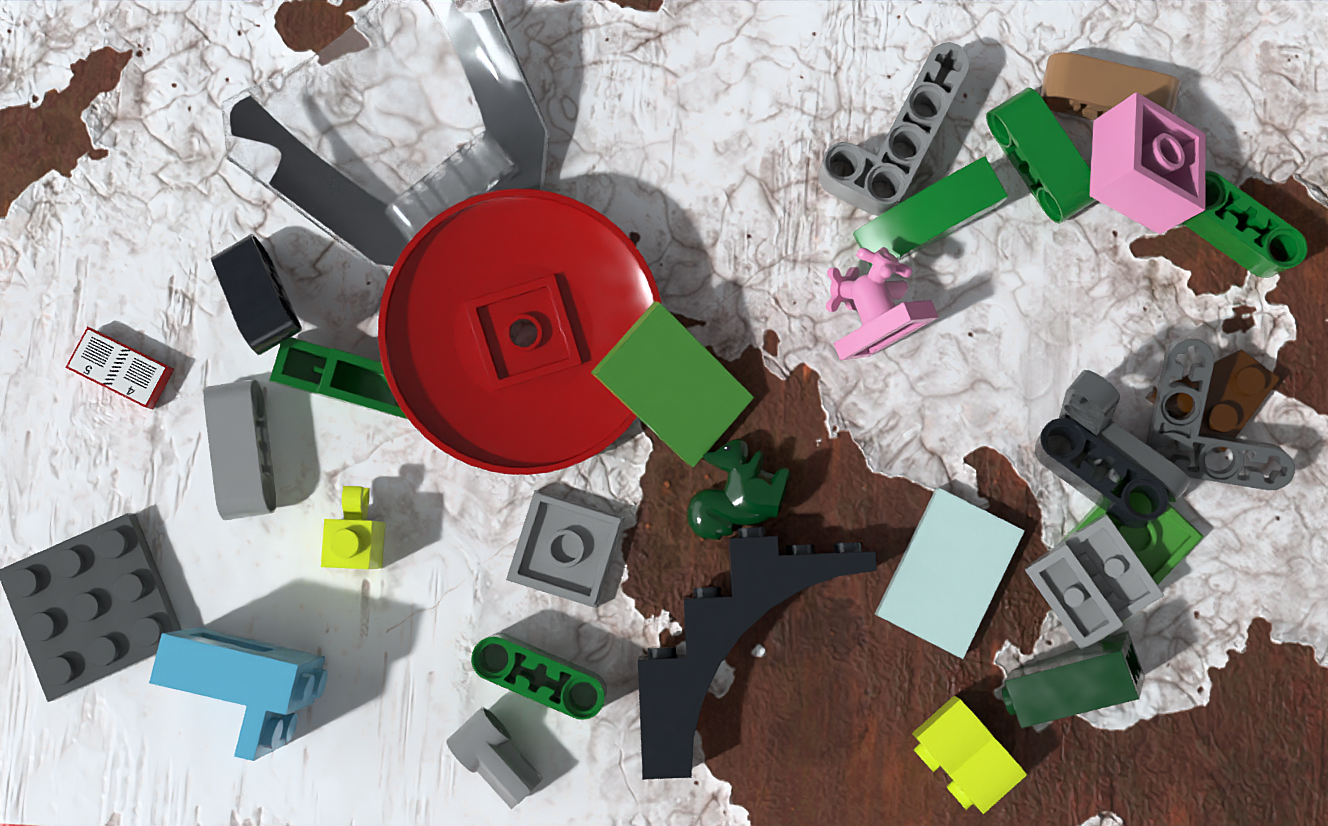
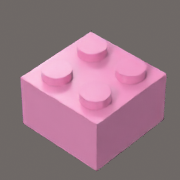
(1148, 164)

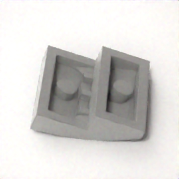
(1093, 581)

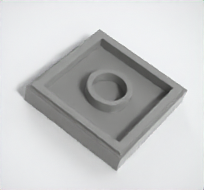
(565, 548)

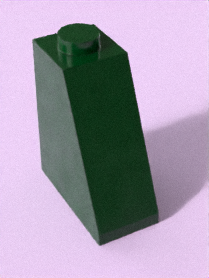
(1075, 681)

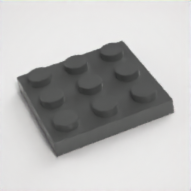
(89, 606)

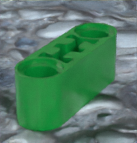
(1042, 154)
(1246, 229)
(524, 680)

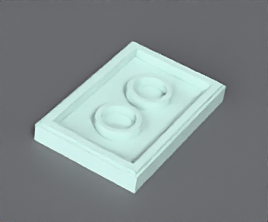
(949, 572)

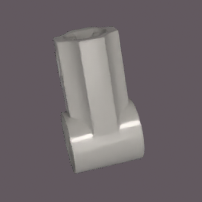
(486, 748)

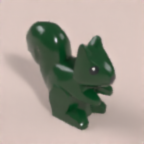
(748, 495)

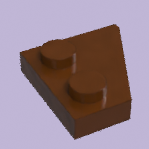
(1233, 395)

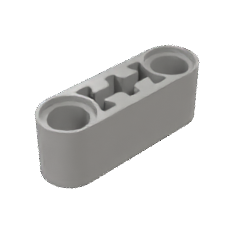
(239, 450)

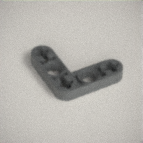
(1092, 405)
(1186, 428)

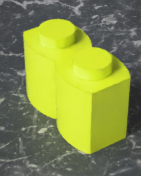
(968, 754)

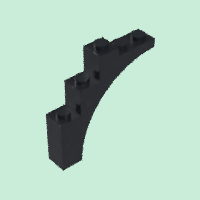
(676, 684)

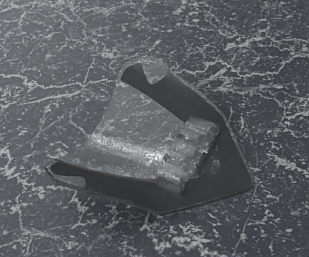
(393, 124)

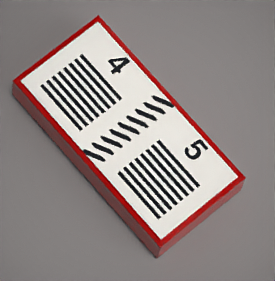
(120, 368)

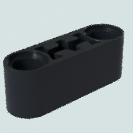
(255, 294)
(1117, 469)

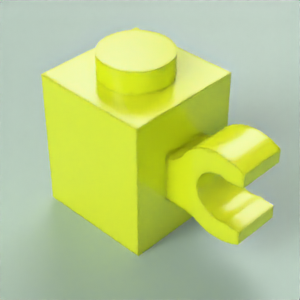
(353, 540)

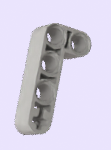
(907, 128)

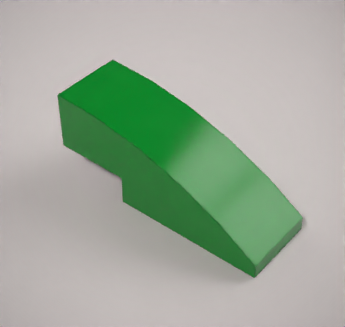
(934, 211)
(334, 376)

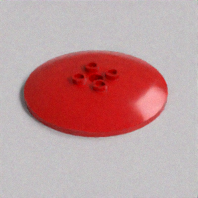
(452, 318)

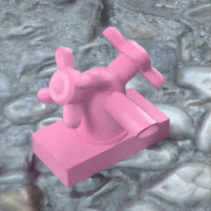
(873, 299)

